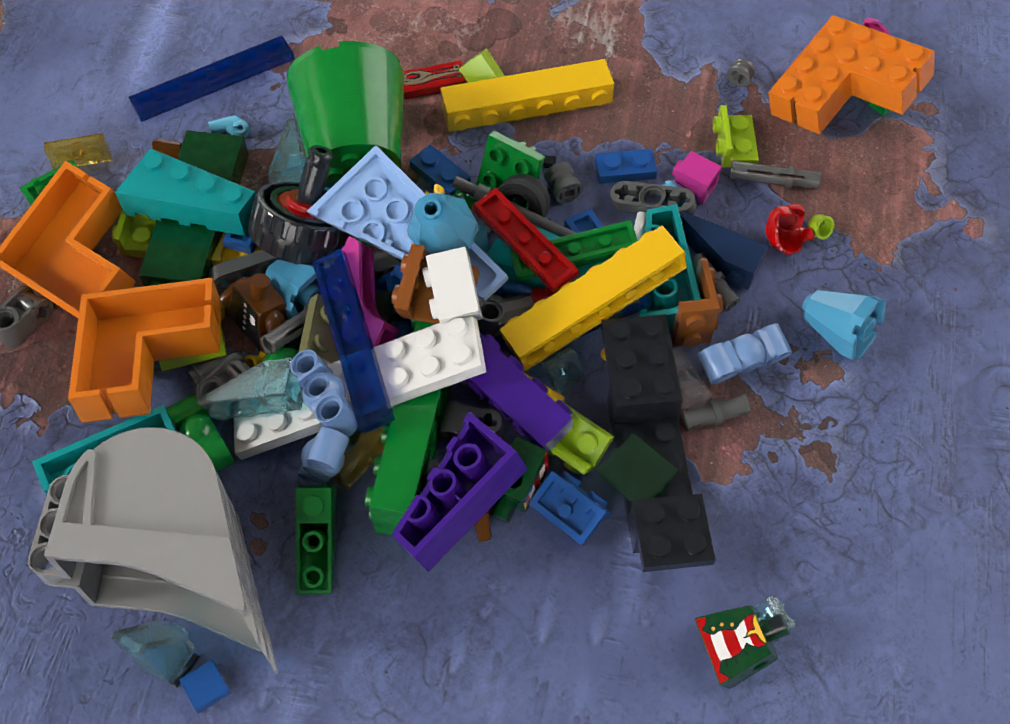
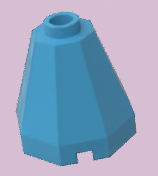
(442, 223)
(294, 284)
(845, 319)

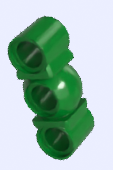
(196, 424)

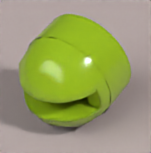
(821, 225)

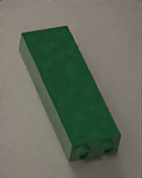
(185, 251)

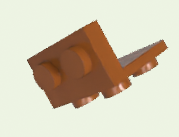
(412, 294)
(698, 318)

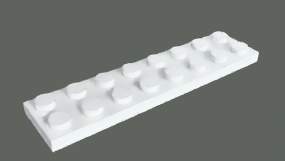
(409, 370)

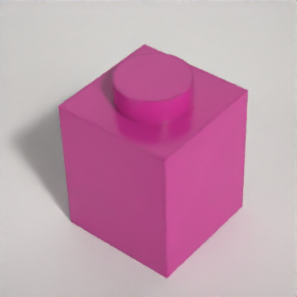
(697, 175)

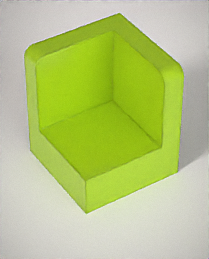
(481, 68)

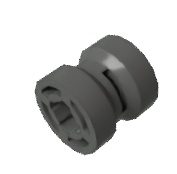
(564, 184)

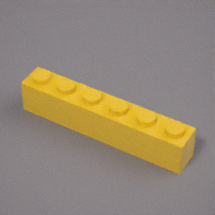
(527, 95)
(593, 297)

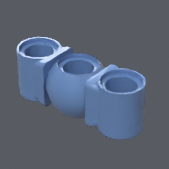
(744, 353)
(323, 392)
(323, 456)

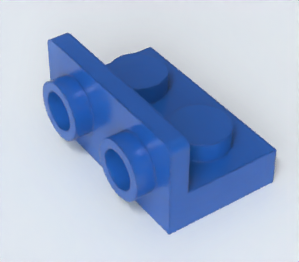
(570, 506)

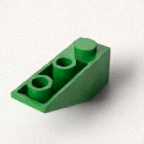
(315, 538)

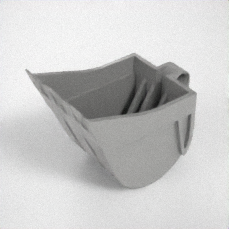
(151, 532)

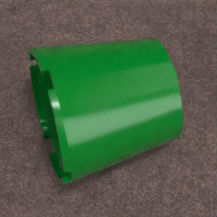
(348, 102)

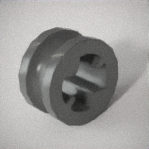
(741, 72)

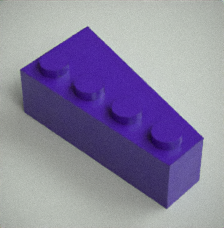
(519, 397)
(458, 492)

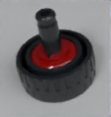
(281, 219)

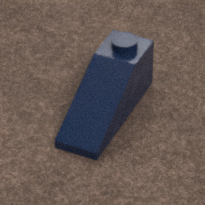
(726, 250)

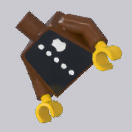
(255, 309)

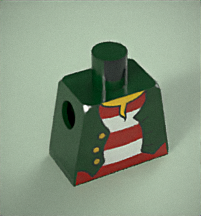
(538, 466)
(740, 642)

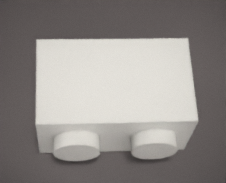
(452, 285)

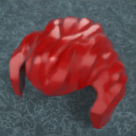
(786, 230)

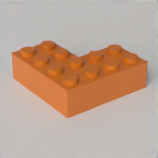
(847, 62)
(57, 238)
(128, 331)

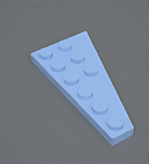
(376, 207)

